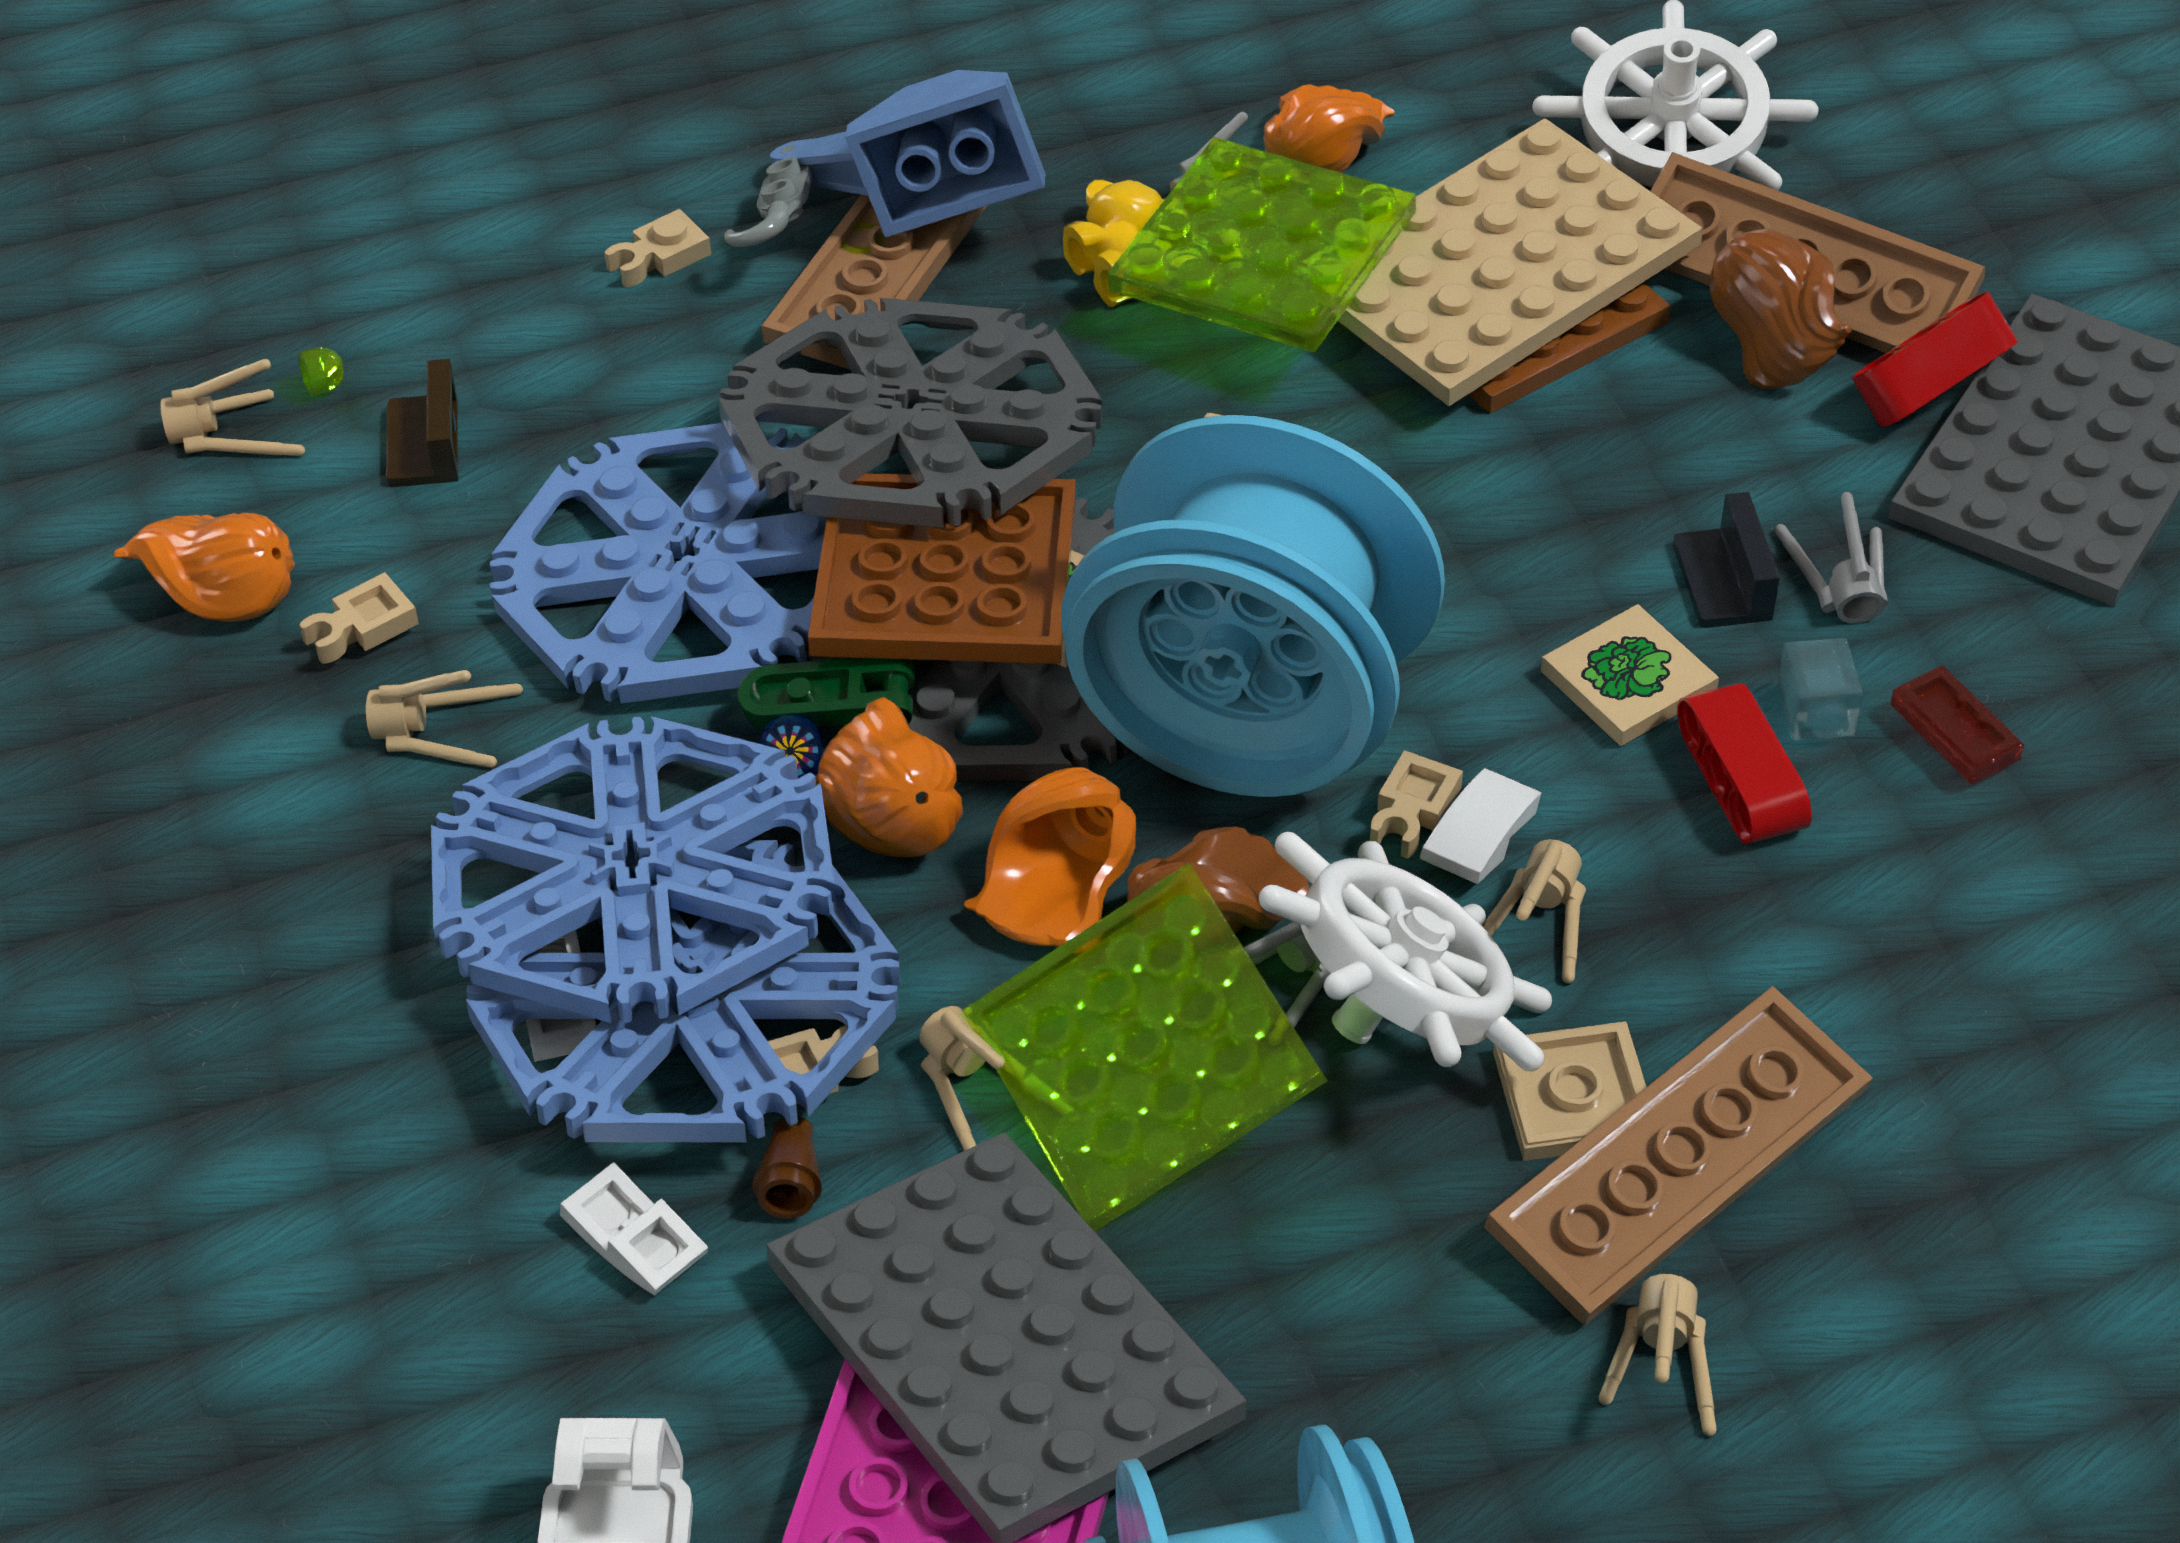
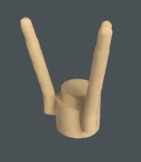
(190, 415)
(399, 710)
(1547, 883)
(957, 1050)
(1666, 1322)

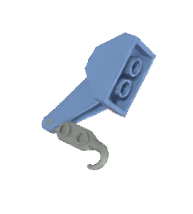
(915, 155)

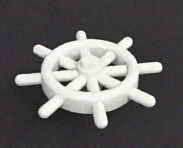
(1677, 99)
(1405, 954)

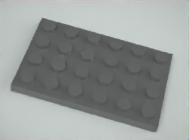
(2057, 453)
(1004, 1337)

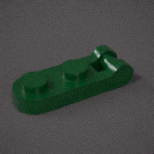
(825, 690)

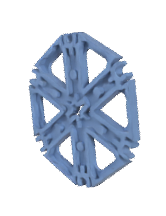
(643, 574)
(589, 856)
(715, 1034)

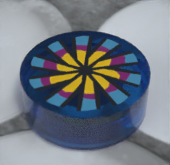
(798, 739)

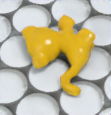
(1114, 220)

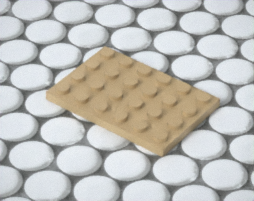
(1512, 260)

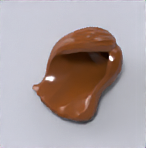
(1779, 306)
(1232, 869)

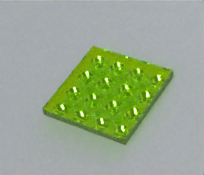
(1263, 244)
(1143, 1047)

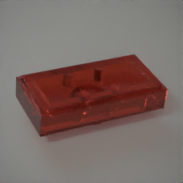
(1957, 724)

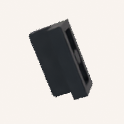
(1729, 567)

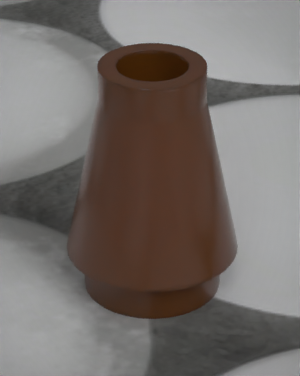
(789, 1172)

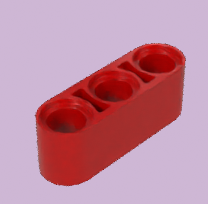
(1934, 359)
(1744, 763)

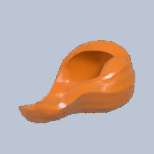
(1325, 125)
(218, 565)
(873, 782)
(1055, 857)

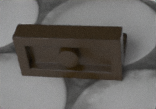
(424, 432)

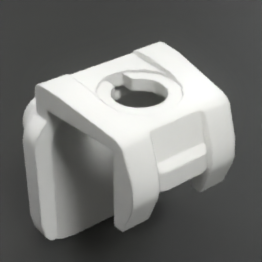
(616, 1484)

